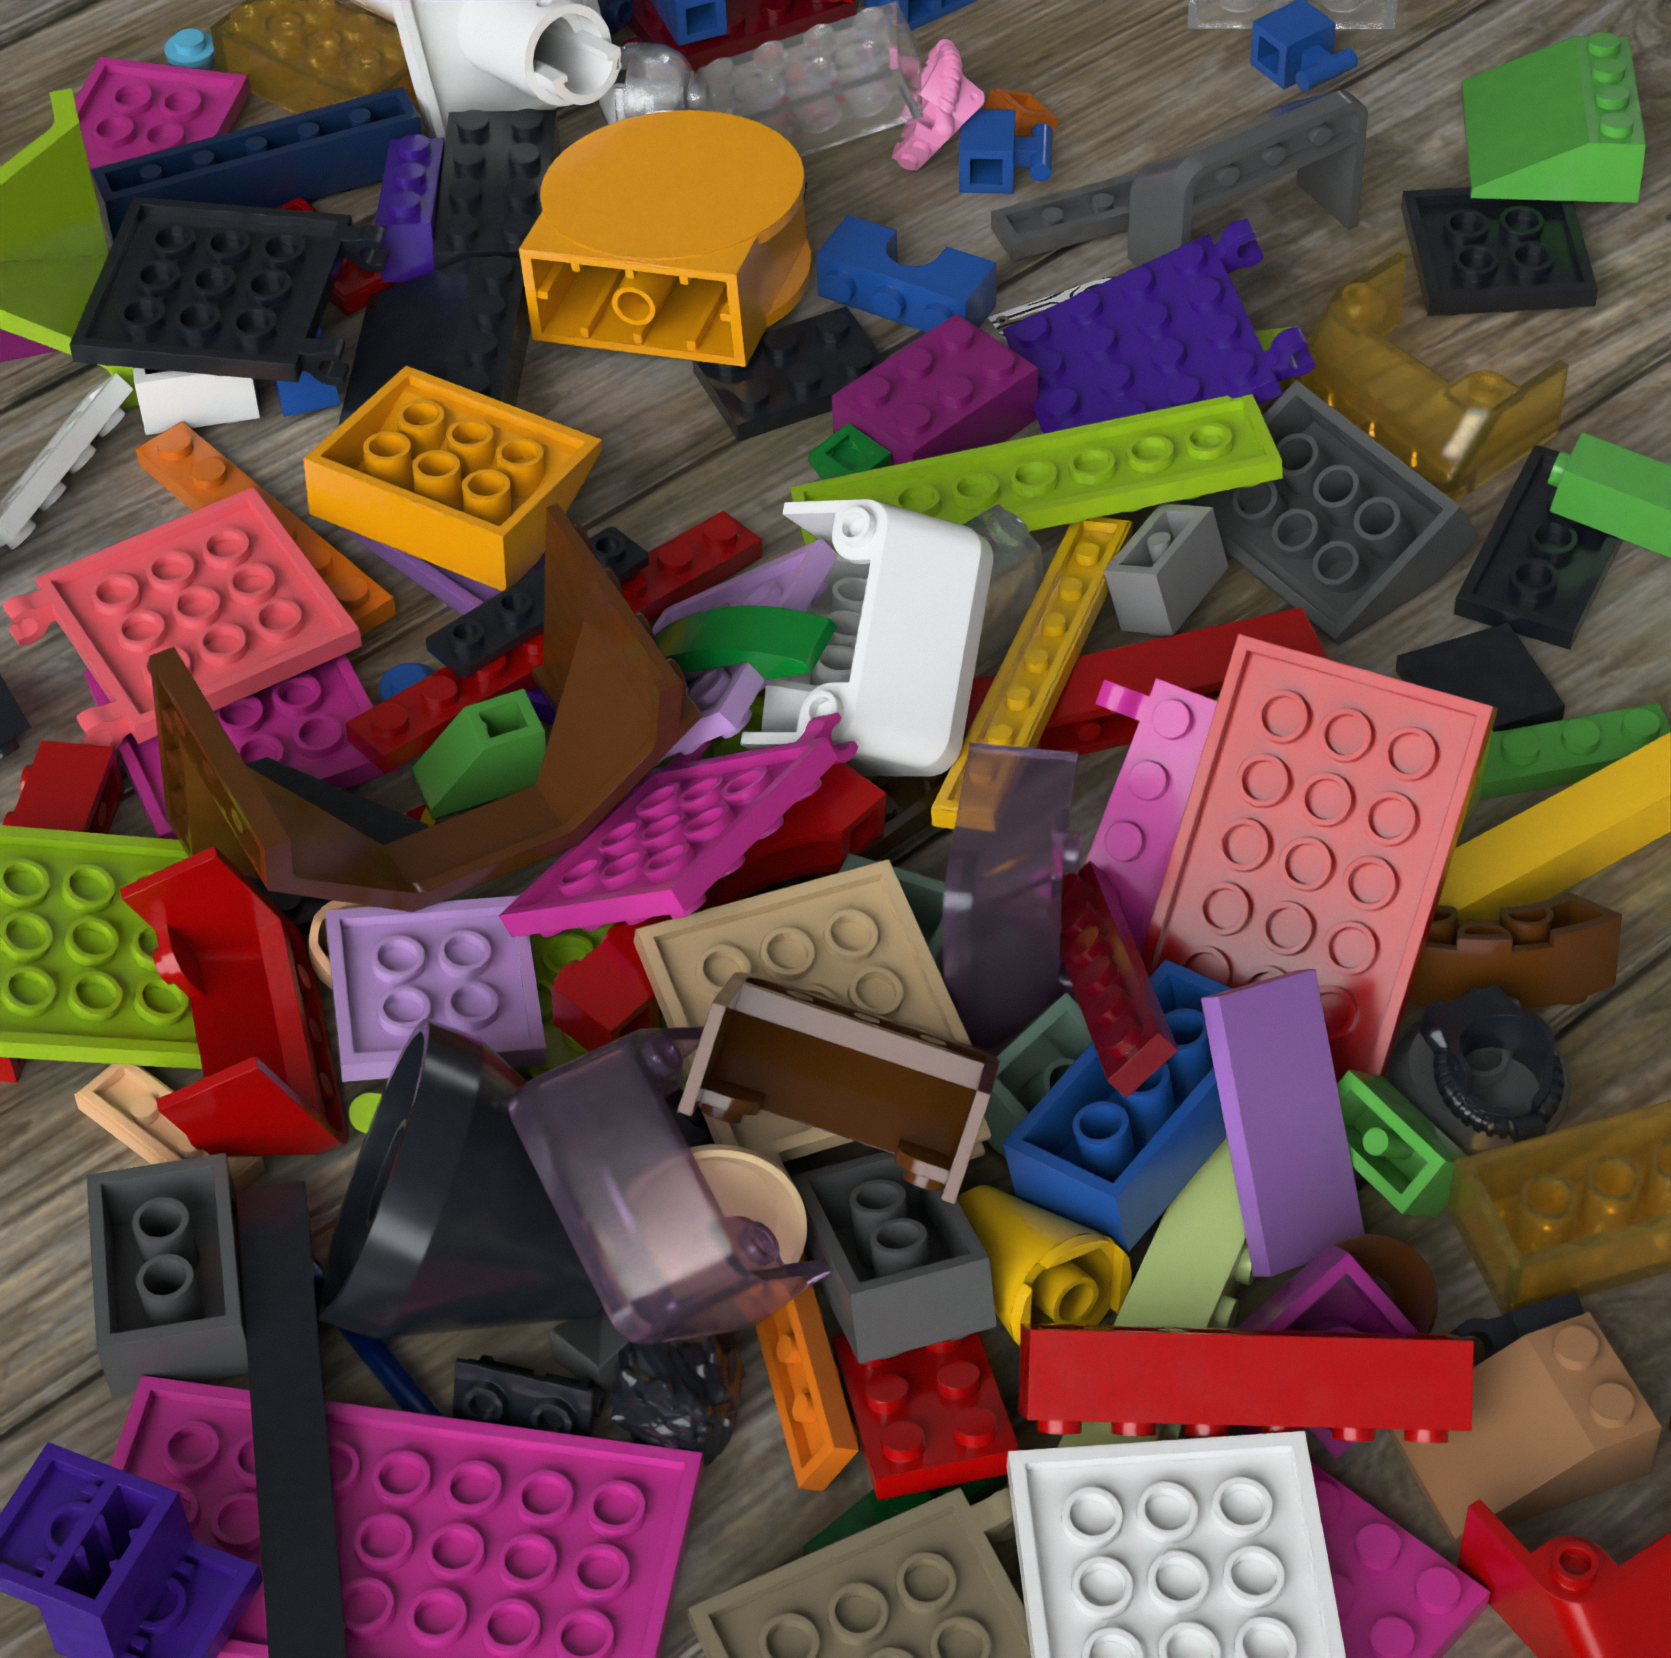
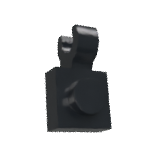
(1503, 1330)

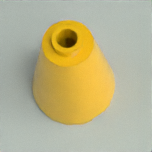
(1045, 1263)

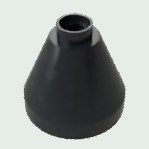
(447, 1208)

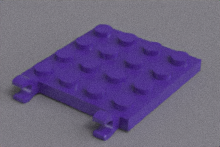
(1156, 339)

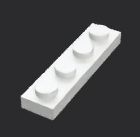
(64, 452)

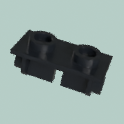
(517, 1398)

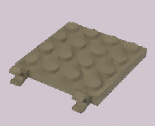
(891, 1591)

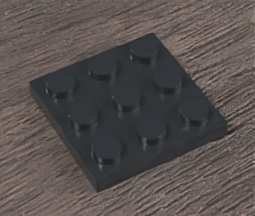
(1496, 253)

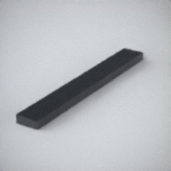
(290, 1425)

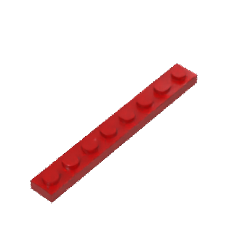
(676, 571)

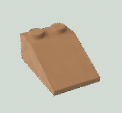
(1547, 1430)

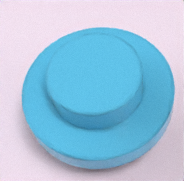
(190, 49)

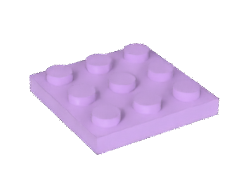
(435, 965)

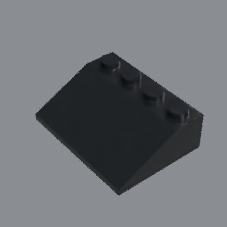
(453, 324)

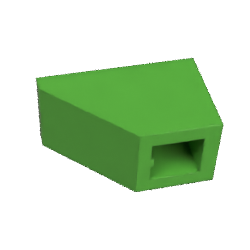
(482, 755)

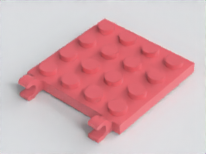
(212, 585)

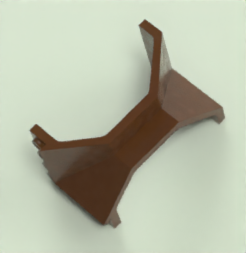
(613, 722)

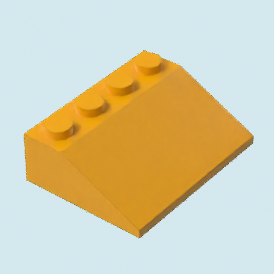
(449, 476)

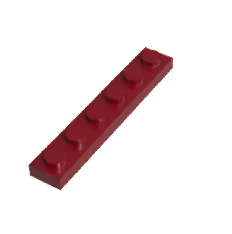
(1112, 982)

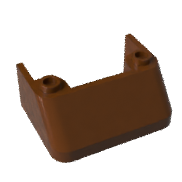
(844, 1075)

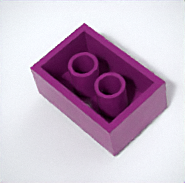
(941, 395)

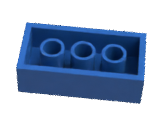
(1119, 1157)

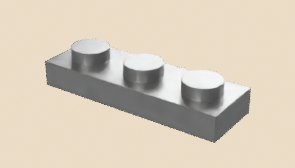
(1064, 218)

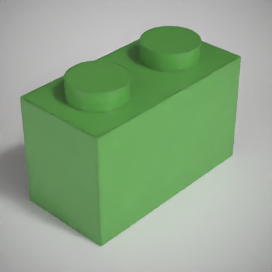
(1396, 1145)

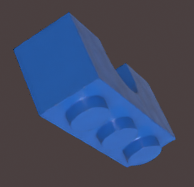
(863, 272)

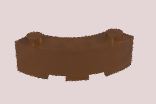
(1533, 952)

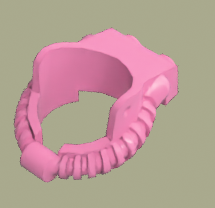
(946, 105)

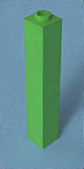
(1615, 492)

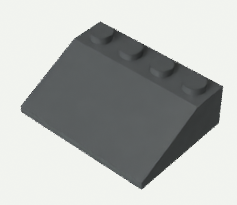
(1344, 526)

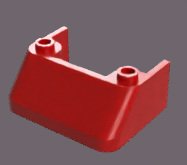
(253, 1010)
(1570, 1592)

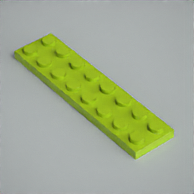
(1078, 469)

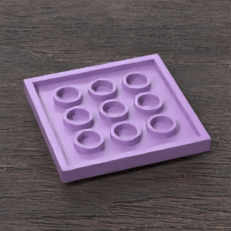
(728, 691)

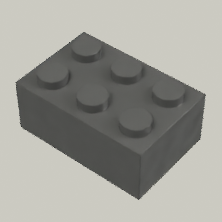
(897, 1258)
(167, 1272)

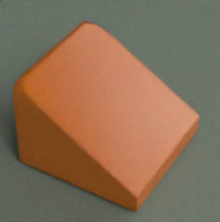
(1028, 109)

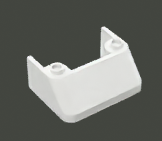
(912, 639)

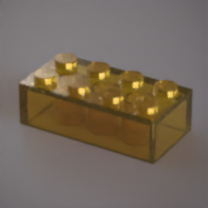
(310, 52)
(1569, 1208)

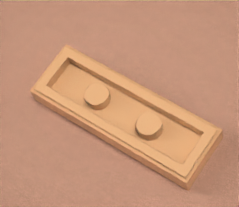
(126, 1106)

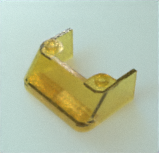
(1440, 429)

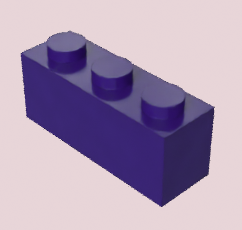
(410, 205)

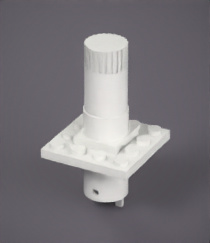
(501, 54)

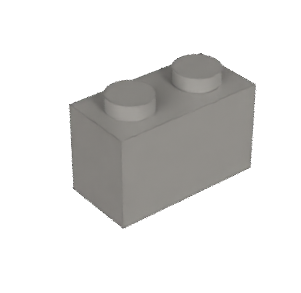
(1166, 569)

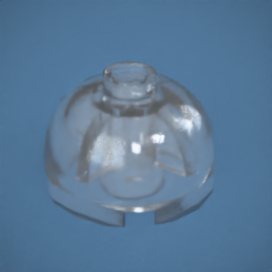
(656, 81)

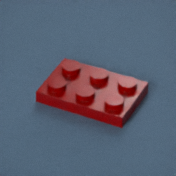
(927, 1416)

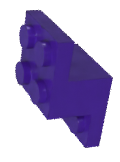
(117, 1564)

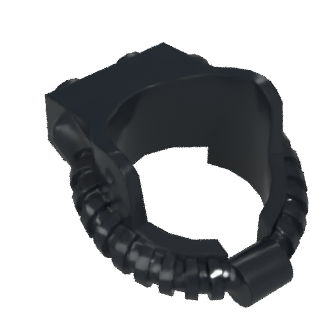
(1494, 1020)

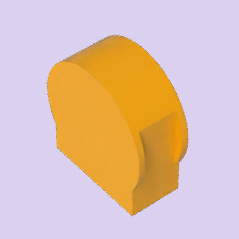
(669, 238)

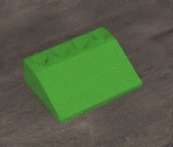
(1557, 124)

